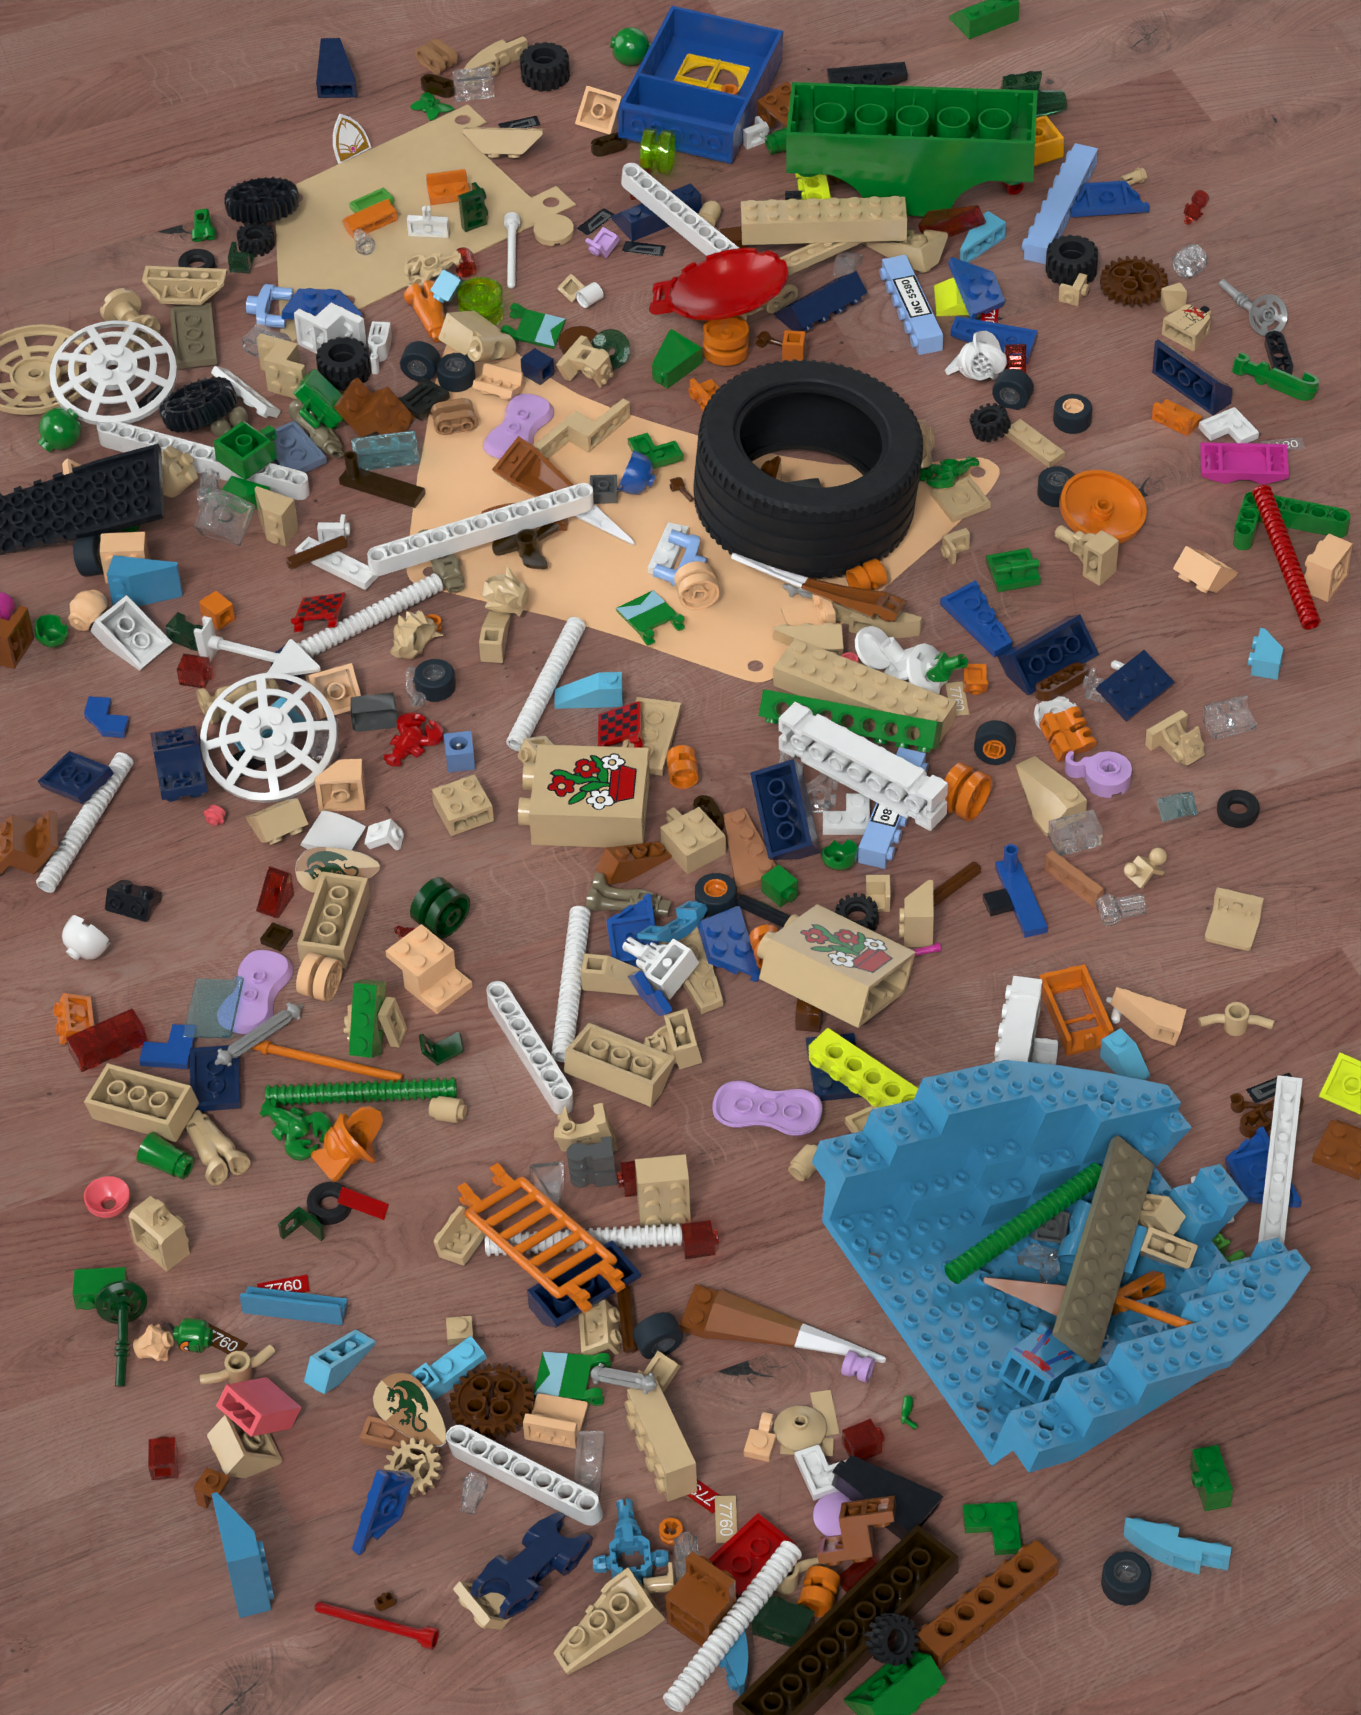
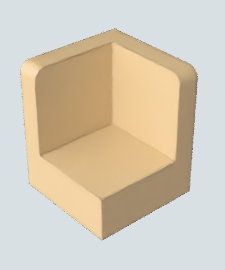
(879, 890)

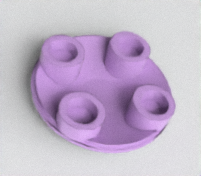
(827, 1513)

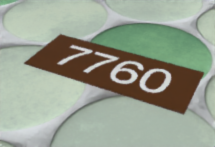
(226, 1341)

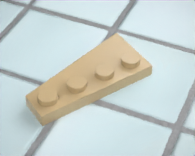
(702, 982)

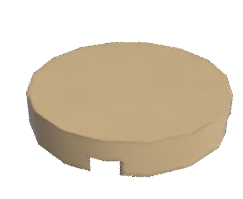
(553, 230)

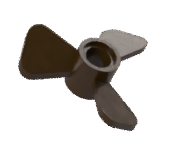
(526, 544)

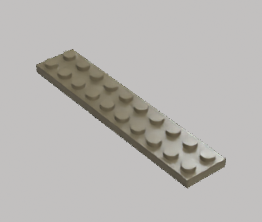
(1103, 1250)

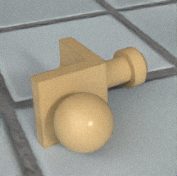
(1143, 867)

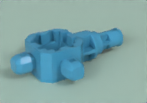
(627, 1541)

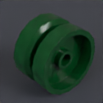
(440, 907)

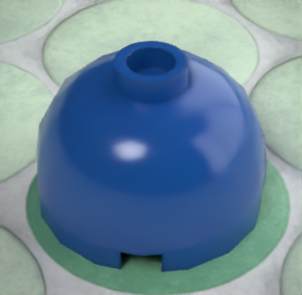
(637, 474)

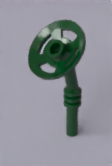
(125, 1315)

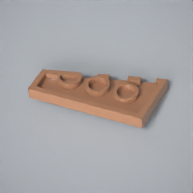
(746, 850)

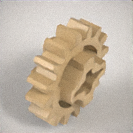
(423, 1463)

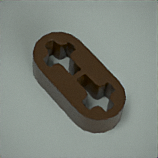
(437, 85)
(608, 145)
(713, 811)

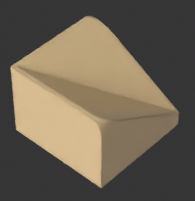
(569, 287)
(1173, 297)

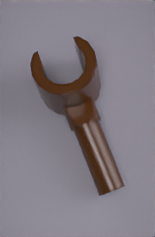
(764, 338)
(678, 484)
(1238, 1103)

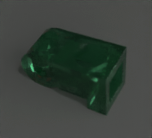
(182, 632)

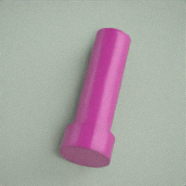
(928, 949)

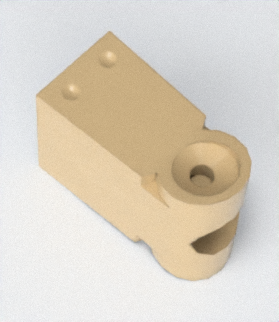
(476, 337)

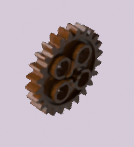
(1133, 281)
(470, 1398)

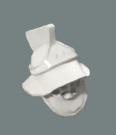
(980, 358)

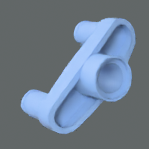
(261, 305)
(691, 543)

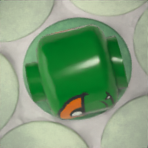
(193, 1335)

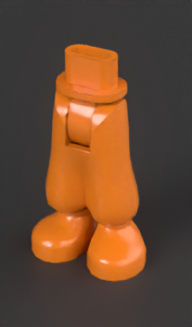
(428, 309)

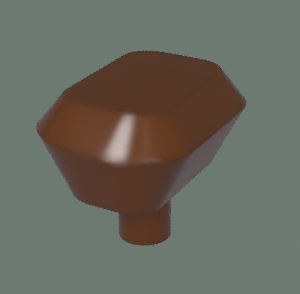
(384, 1601)

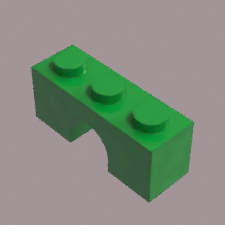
(364, 1032)

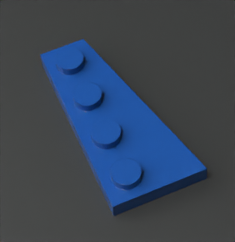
(965, 328)
(974, 614)

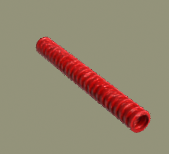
(1286, 557)

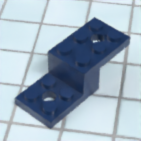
(179, 763)

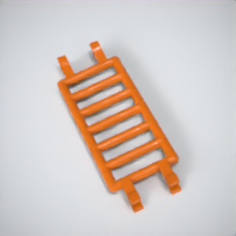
(570, 1288)

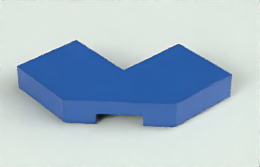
(107, 725)
(654, 999)

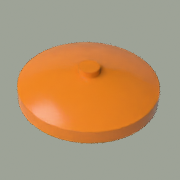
(1103, 502)

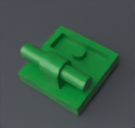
(1013, 569)

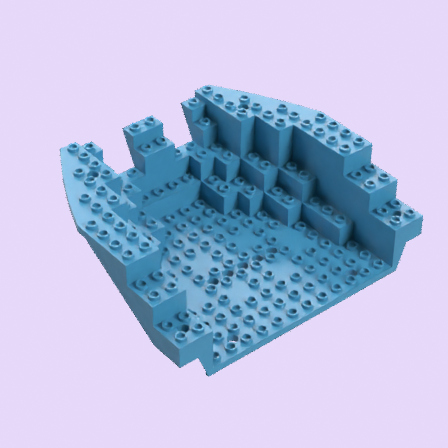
(976, 1154)

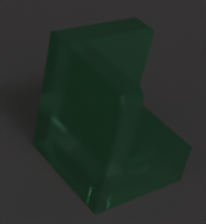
(239, 261)

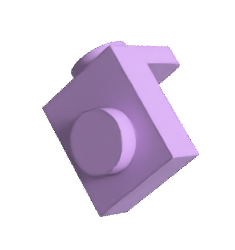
(603, 243)

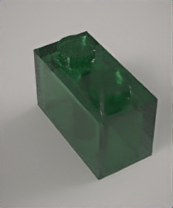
(782, 1621)

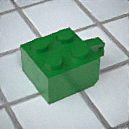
(246, 449)

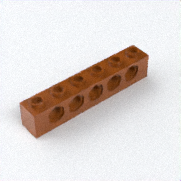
(1042, 1569)

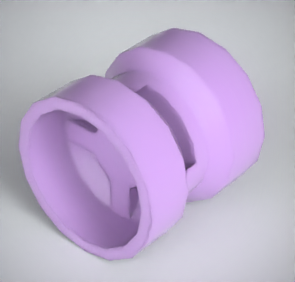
(857, 1366)

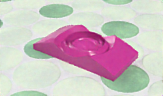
(1244, 462)

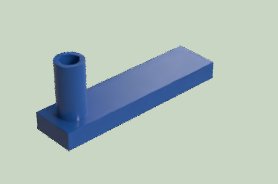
(1020, 893)

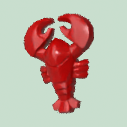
(412, 737)

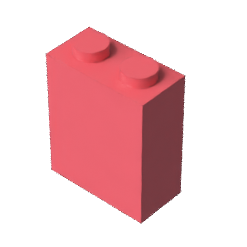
(258, 1406)

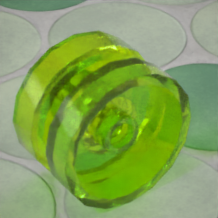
(657, 150)
(483, 296)

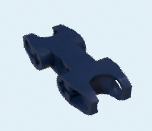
(520, 1577)

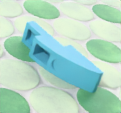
(449, 1368)
(1164, 1545)

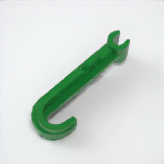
(1301, 389)

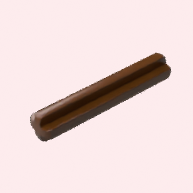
(316, 552)
(955, 882)
(626, 1319)

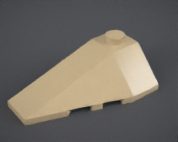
(921, 249)
(1048, 793)
(615, 1619)

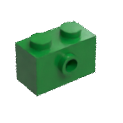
(1211, 1478)

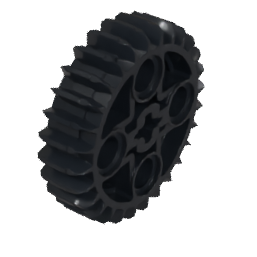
(261, 200)
(198, 404)

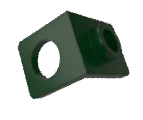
(442, 1050)
(300, 1218)

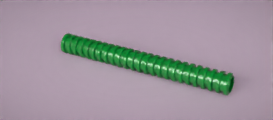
(361, 1091)
(1023, 1224)

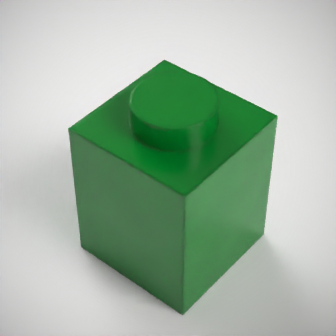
(779, 886)

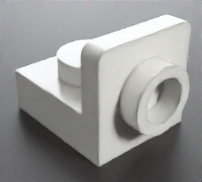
(755, 134)
(329, 531)
(1045, 1051)

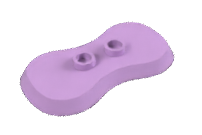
(522, 418)
(264, 977)
(747, 1105)

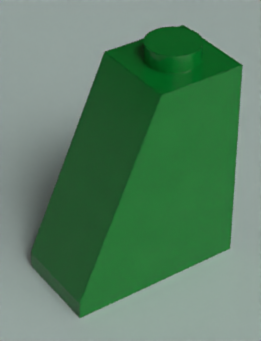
(675, 359)

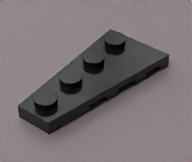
(869, 74)

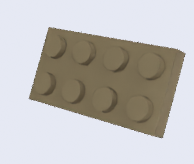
(193, 335)

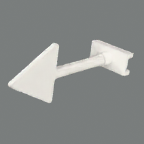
(290, 661)

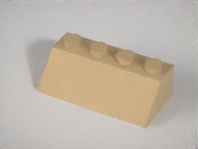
(618, 1064)

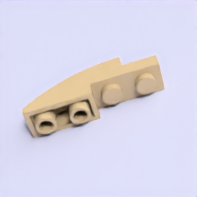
(498, 55)
(905, 625)

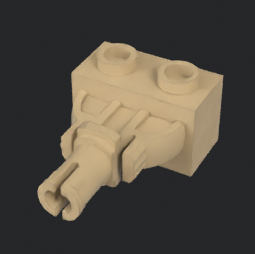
(1095, 551)
(677, 1039)

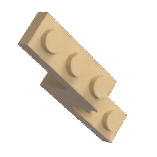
(583, 430)

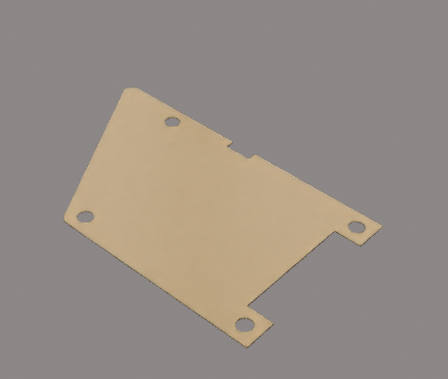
(322, 255)

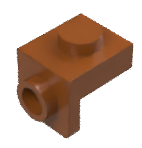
(209, 1482)

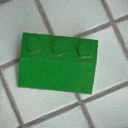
(985, 17)
(897, 1688)

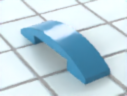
(687, 920)

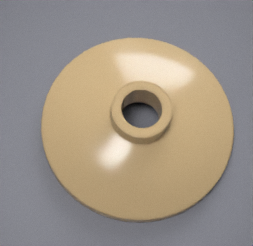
(799, 1437)

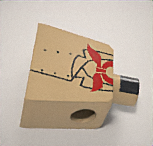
(1188, 326)

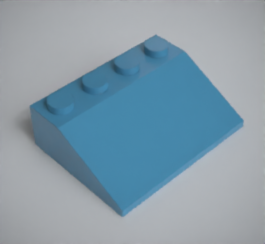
(244, 1560)

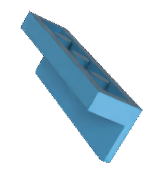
(294, 1305)

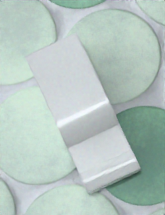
(379, 344)

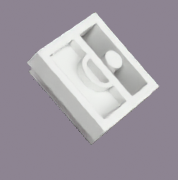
(327, 325)

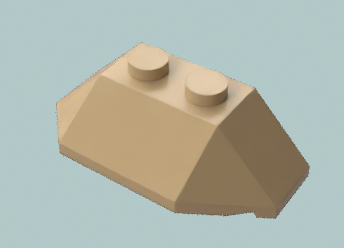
(503, 140)
(183, 284)

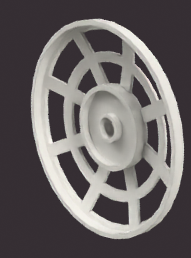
(113, 379)
(268, 748)

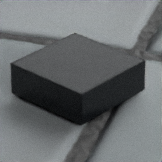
(997, 902)

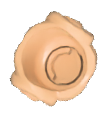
(86, 608)

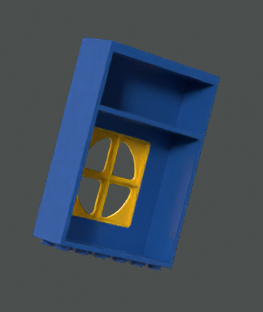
(701, 115)

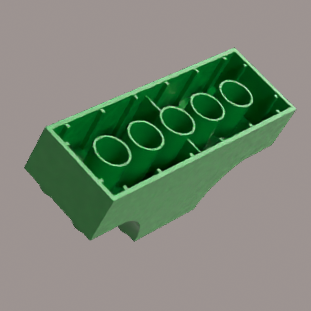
(911, 139)

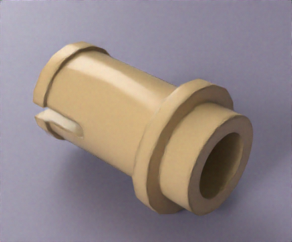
(1134, 177)

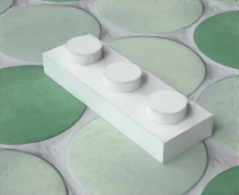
(667, 553)

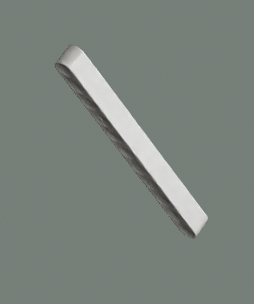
(127, 437)
(480, 529)

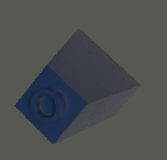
(334, 71)

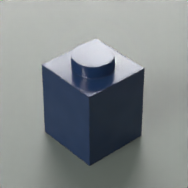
(537, 366)

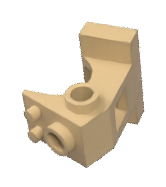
(592, 361)
(1172, 732)
(389, 1020)
(587, 1133)

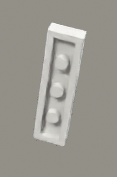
(249, 395)
(341, 565)

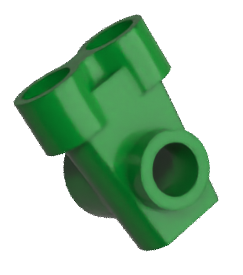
(203, 226)

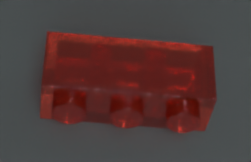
(106, 1040)

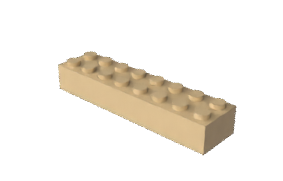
(823, 220)
(833, 678)

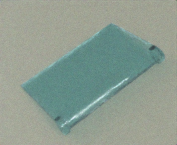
(213, 1008)

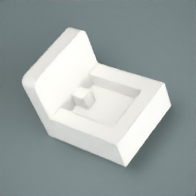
(384, 833)

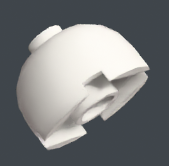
(83, 939)

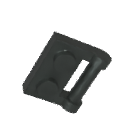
(423, 397)

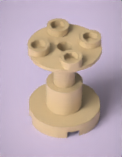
(125, 306)

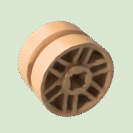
(696, 585)
(319, 977)

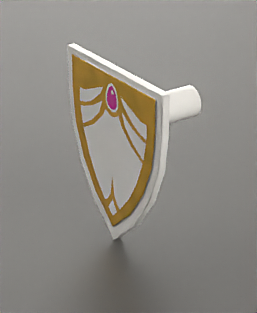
(348, 139)

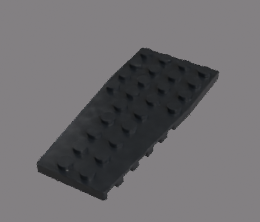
(85, 503)

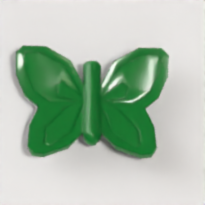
(428, 104)

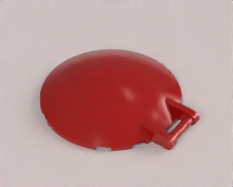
(722, 285)

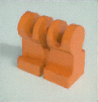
(1059, 730)

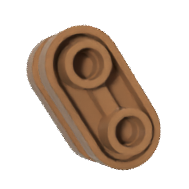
(436, 56)
(453, 416)

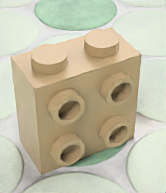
(462, 805)

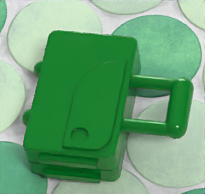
(320, 398)

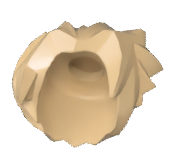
(505, 593)
(413, 635)

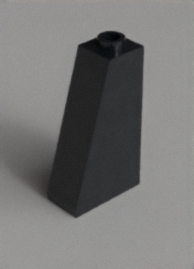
(866, 1481)

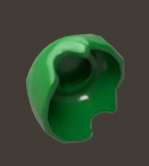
(50, 630)
(840, 856)

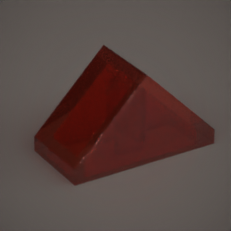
(276, 892)

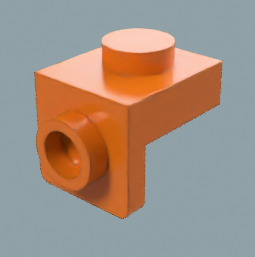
(975, 679)

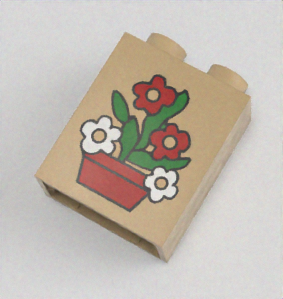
(586, 796)
(835, 965)

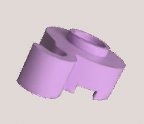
(1104, 772)

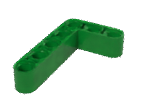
(1295, 514)

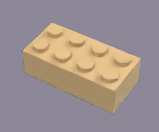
(334, 917)
(141, 1102)
(662, 1443)

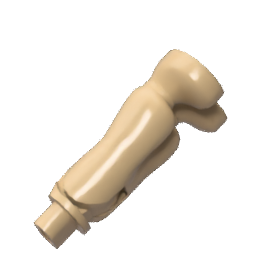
(205, 700)
(211, 1146)

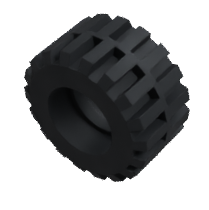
(544, 66)
(1069, 257)
(343, 361)

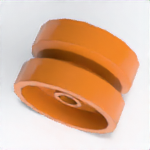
(726, 341)
(967, 791)

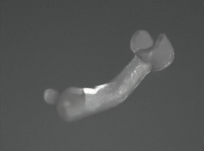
(416, 697)

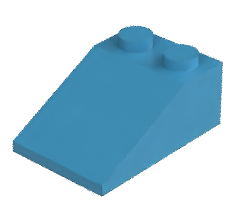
(143, 580)

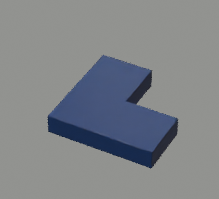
(171, 1054)

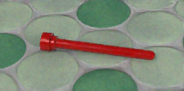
(426, 1636)

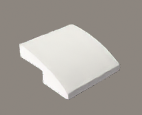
(333, 831)

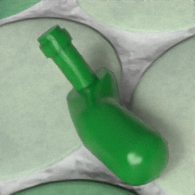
(907, 1405)

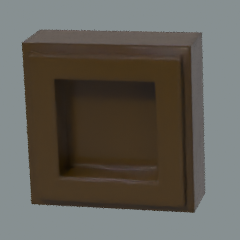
(276, 937)

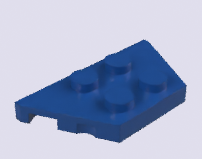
(1108, 199)
(977, 287)
(315, 300)
(628, 924)
(728, 943)
(1249, 1168)
(383, 1506)

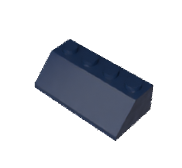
(641, 221)
(822, 302)
(1190, 378)
(1048, 653)
(785, 811)
(556, 1311)

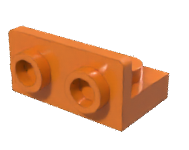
(446, 186)
(702, 392)
(1176, 417)
(73, 1015)

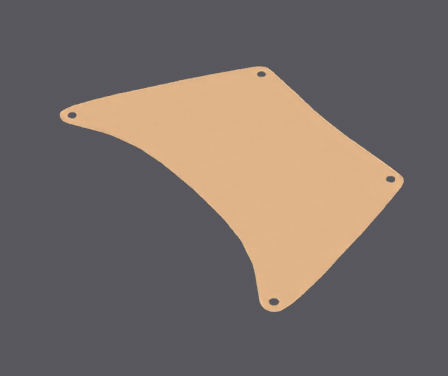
(598, 572)

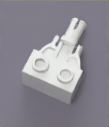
(663, 964)

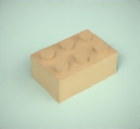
(663, 1190)

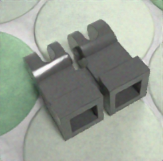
(592, 1164)

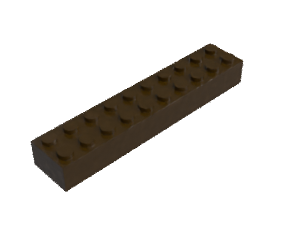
(837, 1642)

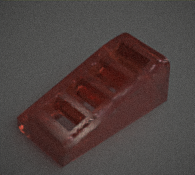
(1013, 349)

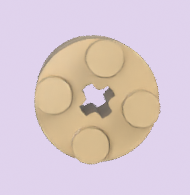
(177, 471)

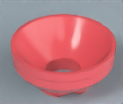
(106, 1189)

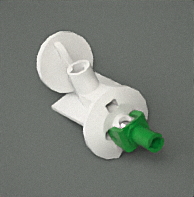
(919, 664)

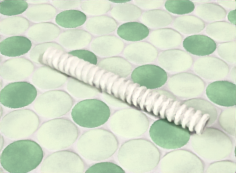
(372, 615)
(546, 682)
(83, 825)
(570, 981)
(621, 1237)
(732, 1626)

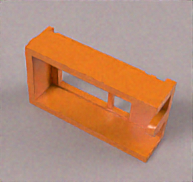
(1070, 979)

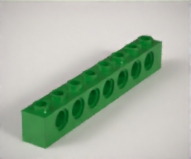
(929, 730)

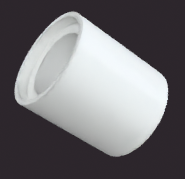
(589, 295)

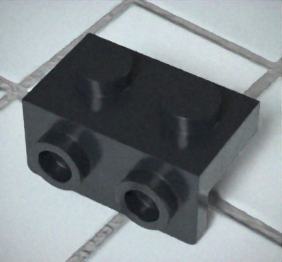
(131, 900)

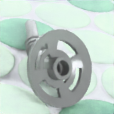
(1262, 313)

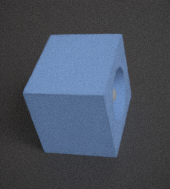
(459, 751)

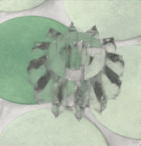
(1190, 261)

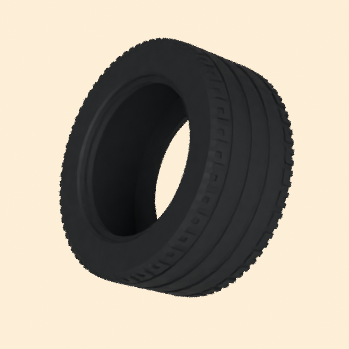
(815, 410)

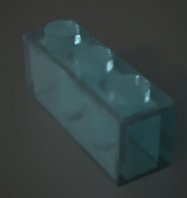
(386, 450)

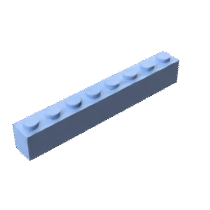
(1060, 199)

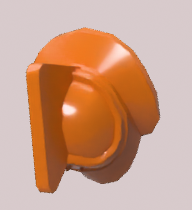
(349, 1142)

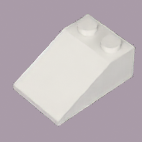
(130, 634)

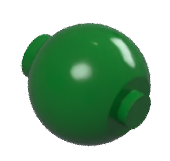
(630, 46)
(59, 429)

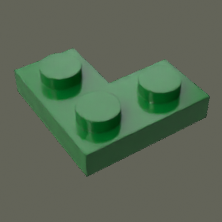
(659, 455)
(995, 1518)

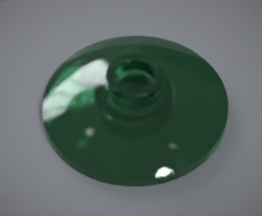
(616, 340)

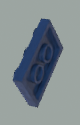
(1135, 685)
(76, 777)
(823, 1084)
(214, 1085)

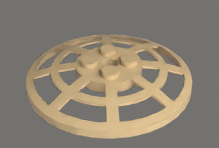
(24, 372)

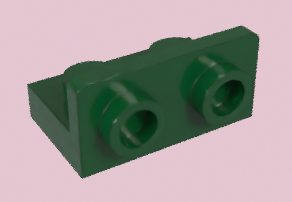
(473, 208)

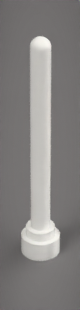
(511, 222)

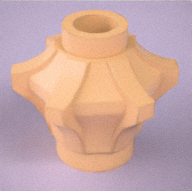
(153, 1343)

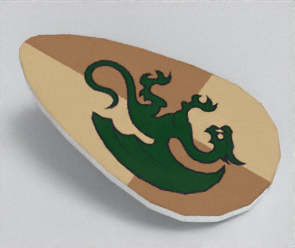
(332, 860)
(409, 1409)

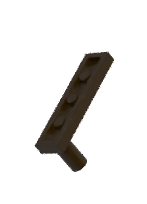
(379, 484)

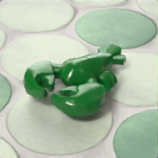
(946, 472)
(295, 1126)

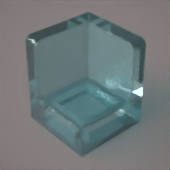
(1177, 806)

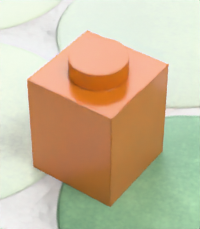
(793, 345)
(218, 609)

